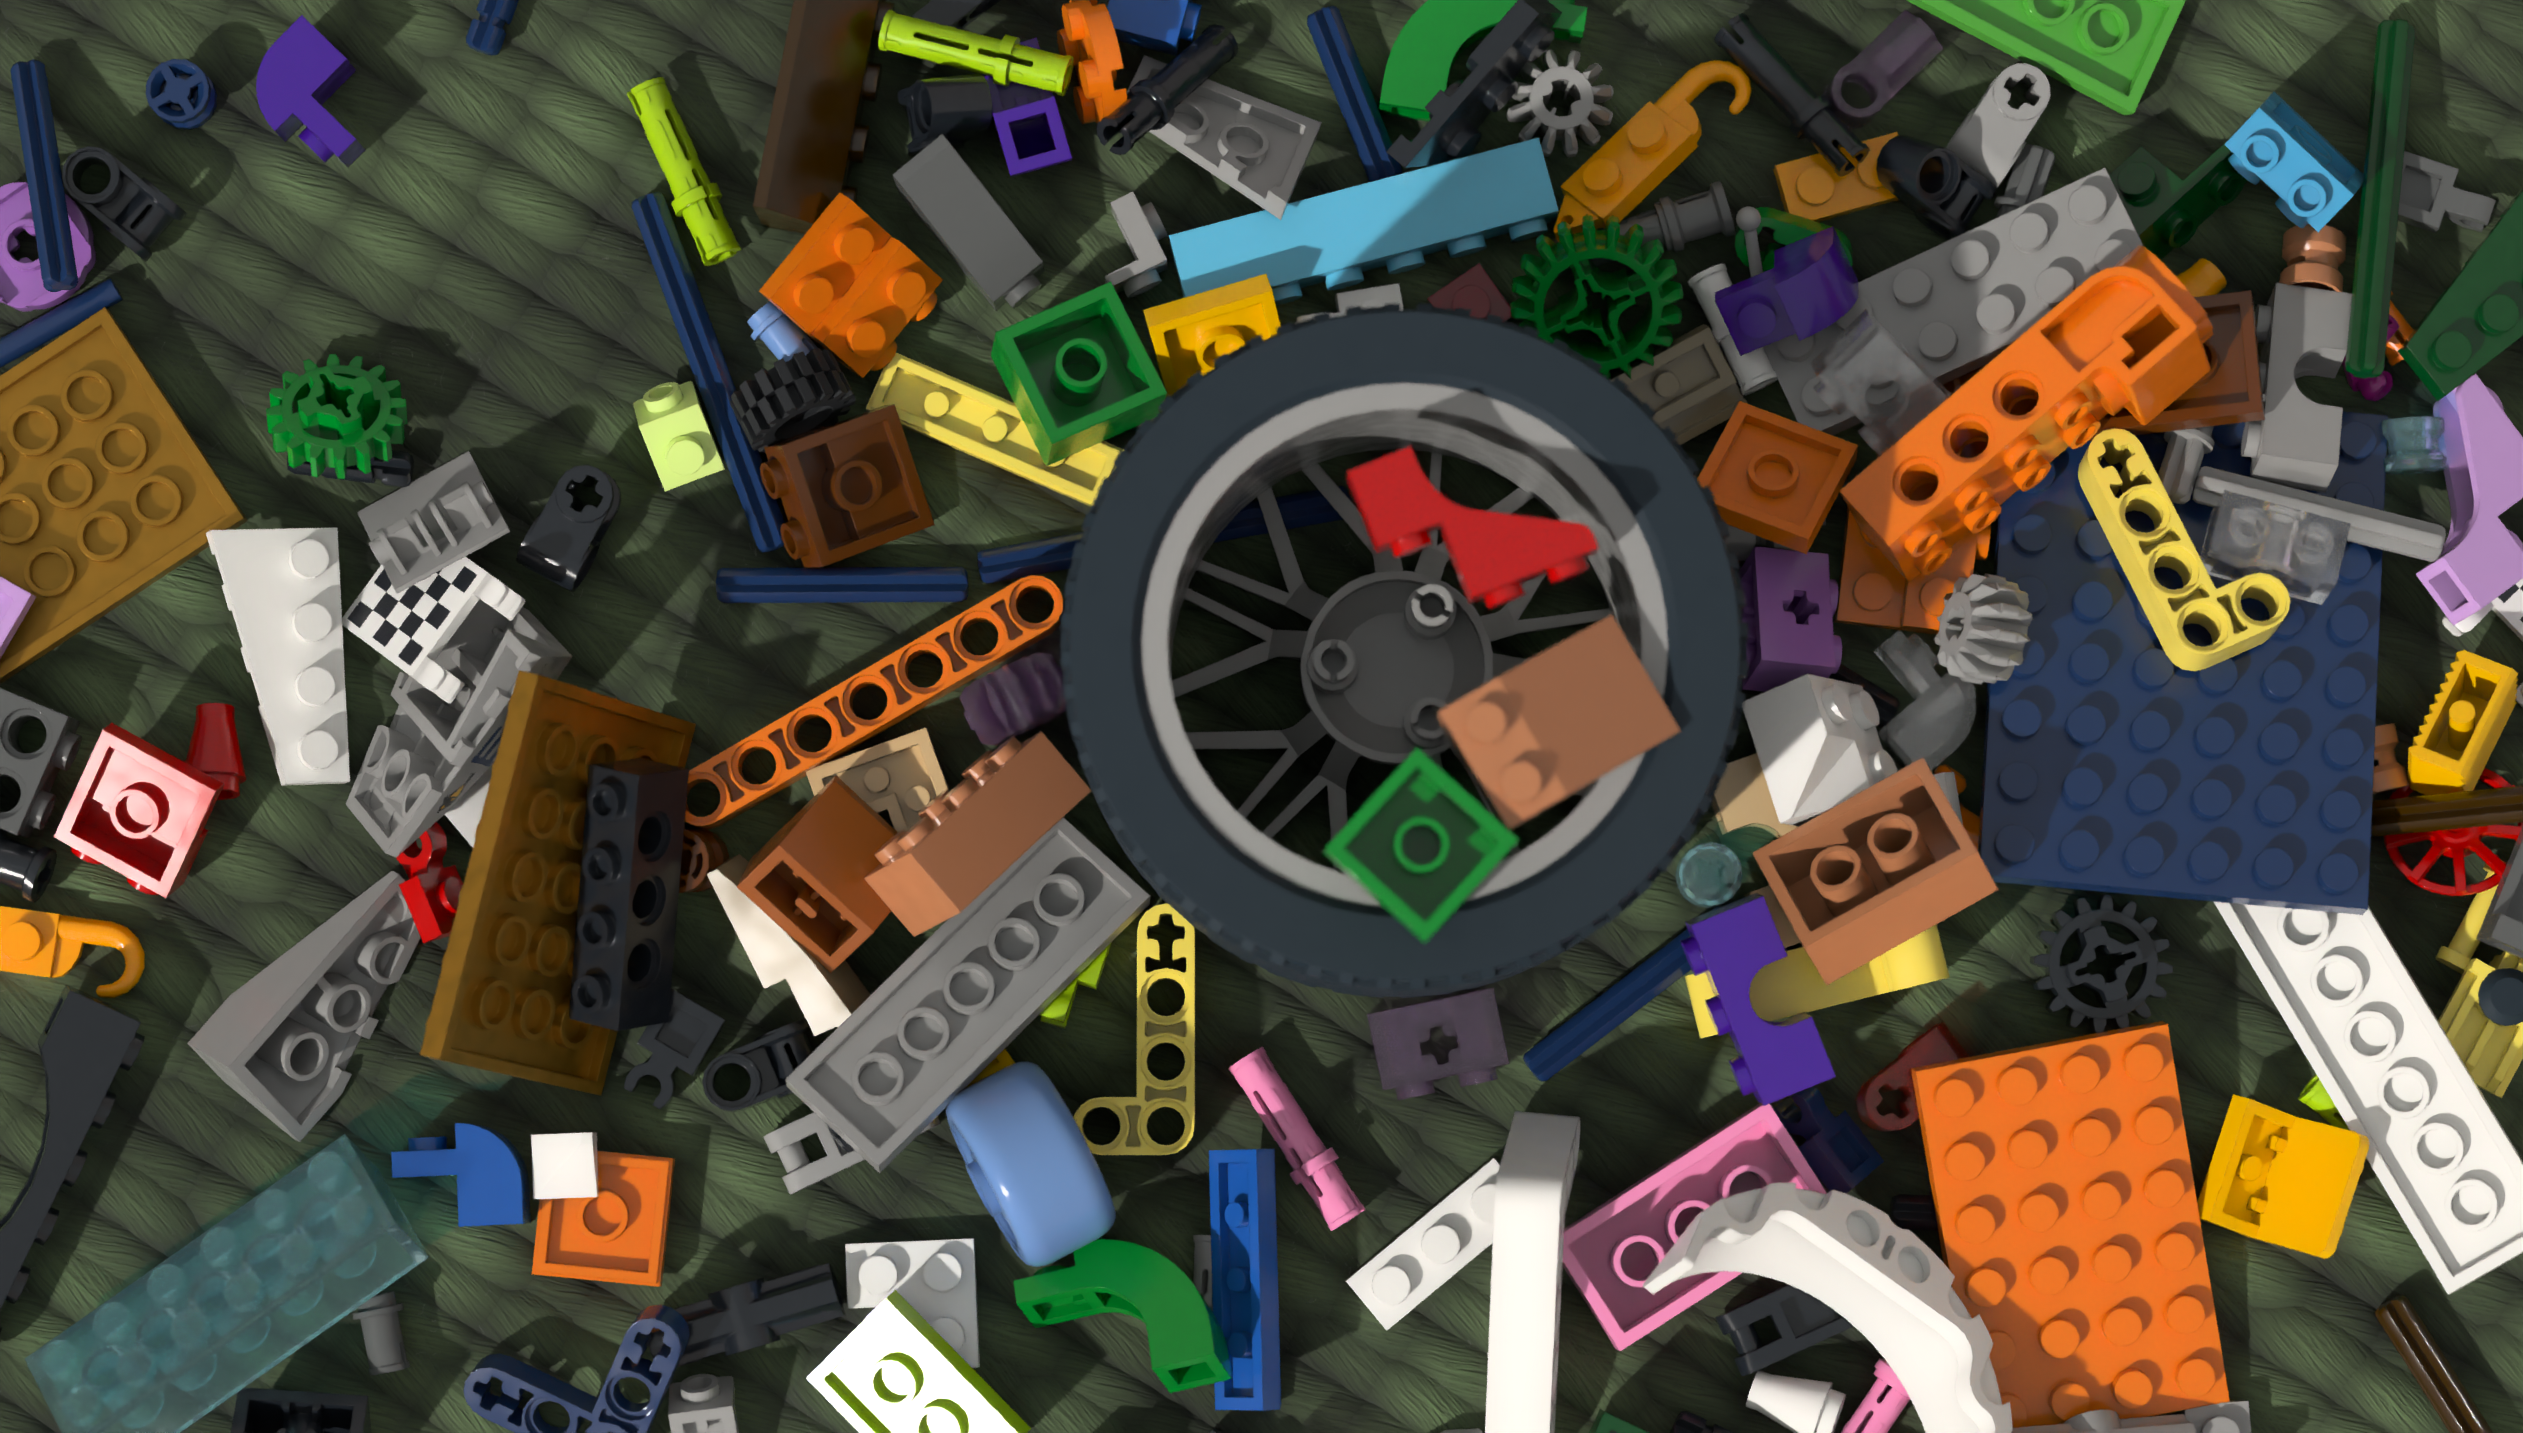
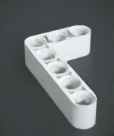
(1527, 1271)

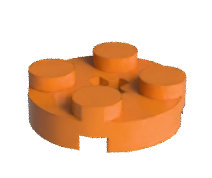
(1096, 55)

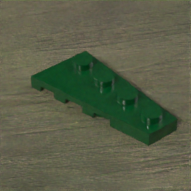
(2476, 313)

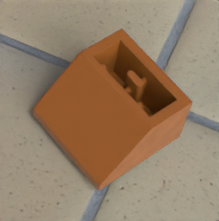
(815, 874)

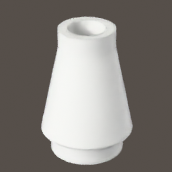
(1796, 1402)

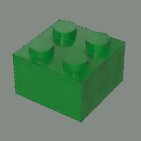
(1078, 373)
(1420, 845)

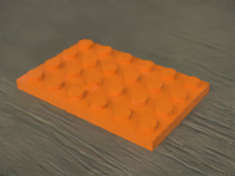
(2075, 1223)

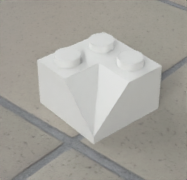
(1816, 745)

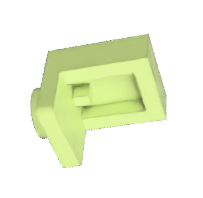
(677, 434)

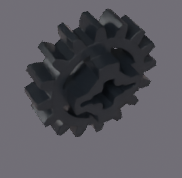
(2089, 936)

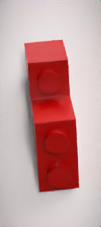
(1487, 548)

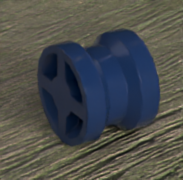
(173, 83)

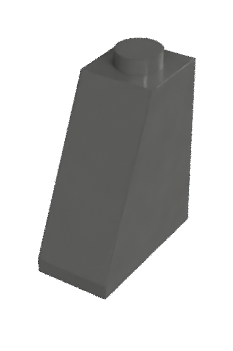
(969, 224)

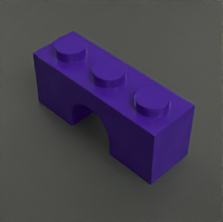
(1731, 949)

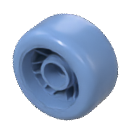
(1030, 1163)

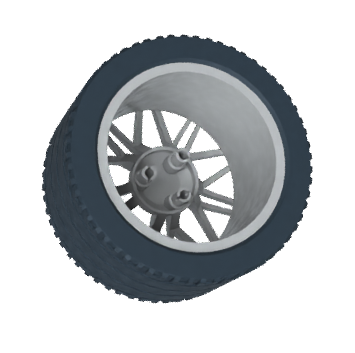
(1394, 640)

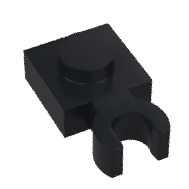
(676, 1044)

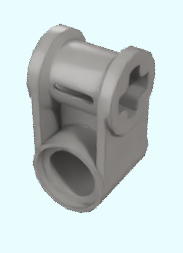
(1996, 132)

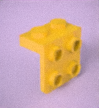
(2282, 1178)

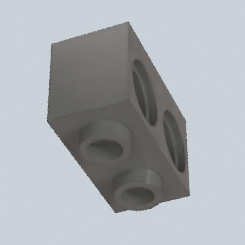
(35, 770)

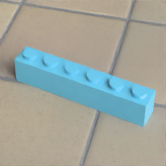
(1374, 225)

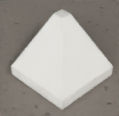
(565, 1165)

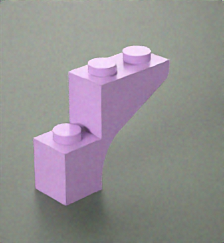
(2481, 483)

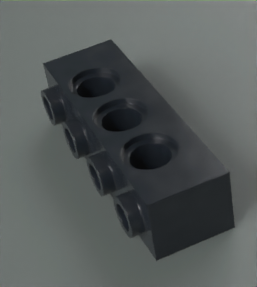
(628, 893)

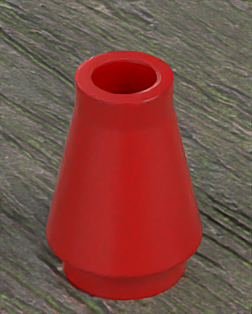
(216, 747)

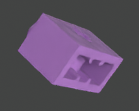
(1788, 617)

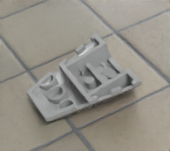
(443, 748)

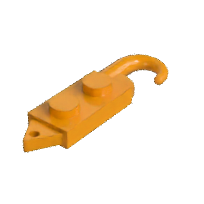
(1645, 149)
(53, 944)

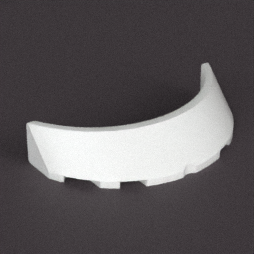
(1869, 1275)

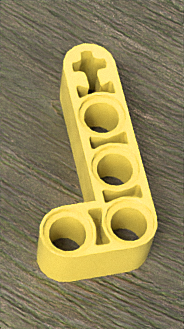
(2171, 547)
(1797, 987)
(1152, 1031)

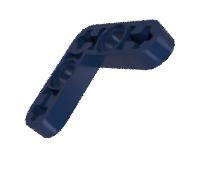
(611, 1409)

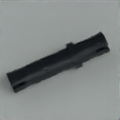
(1153, 101)
(1809, 114)

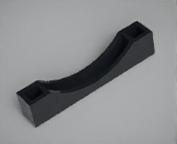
(80, 1058)

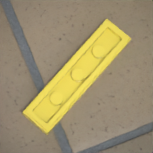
(985, 428)

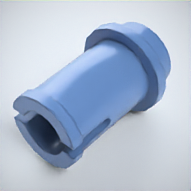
(779, 333)

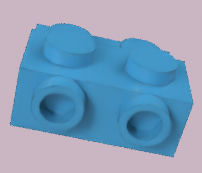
(2294, 163)

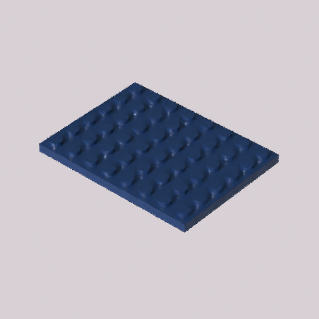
(2170, 778)

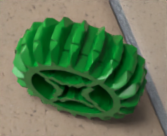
(1618, 287)

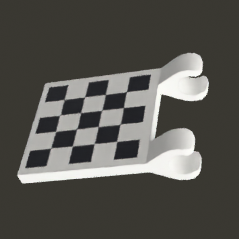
(423, 618)

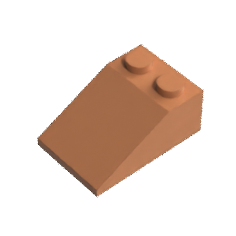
(1557, 723)

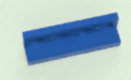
(1246, 1276)

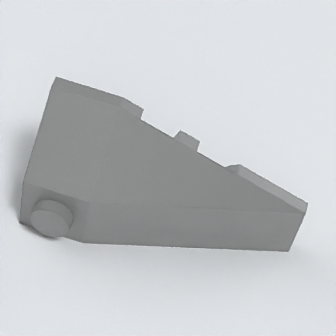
(301, 1017)

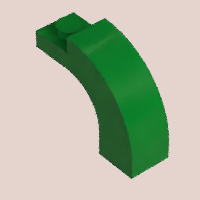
(1436, 39)
(1134, 1281)

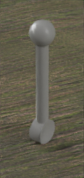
(1748, 220)

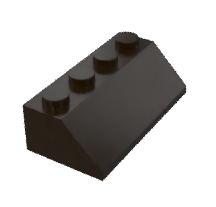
(819, 110)

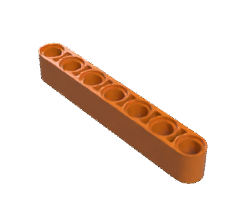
(902, 700)

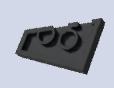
(1465, 104)

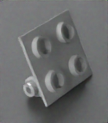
(432, 522)

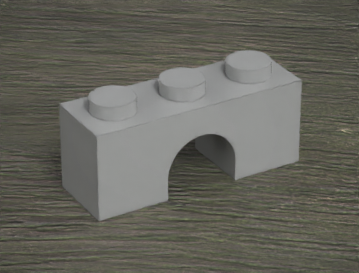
(2299, 336)

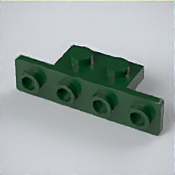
(2169, 208)

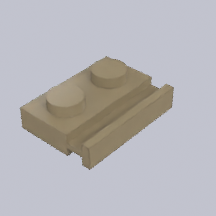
(1687, 385)

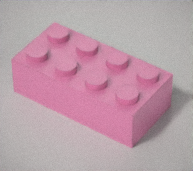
(1629, 1235)

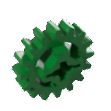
(336, 416)

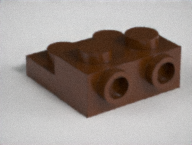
(846, 487)

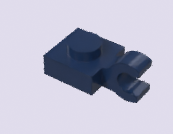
(1833, 1145)

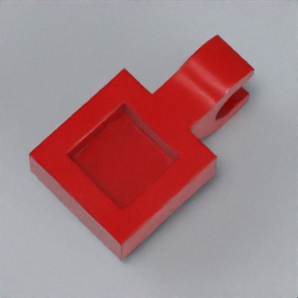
(431, 888)

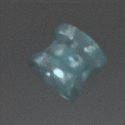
(2413, 445)
(1700, 881)

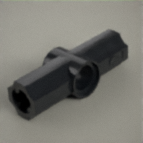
(757, 1313)

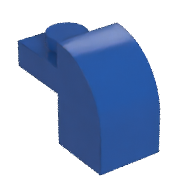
(488, 1169)

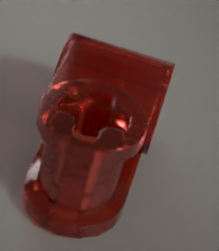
(1931, 1047)

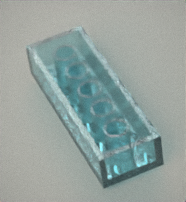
(231, 1301)

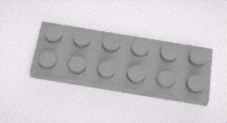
(1971, 293)
(967, 994)

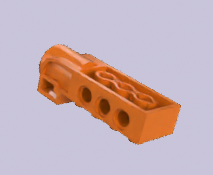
(2109, 345)

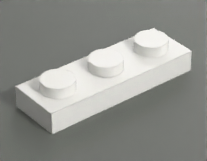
(1430, 1249)

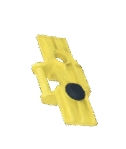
(2487, 1004)

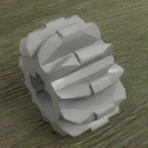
(1581, 113)
(1983, 628)

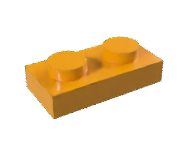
(1817, 193)

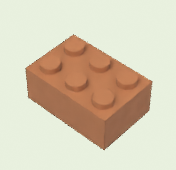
(975, 831)
(1875, 871)

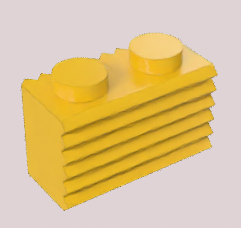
(2462, 725)

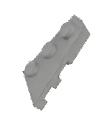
(1239, 139)

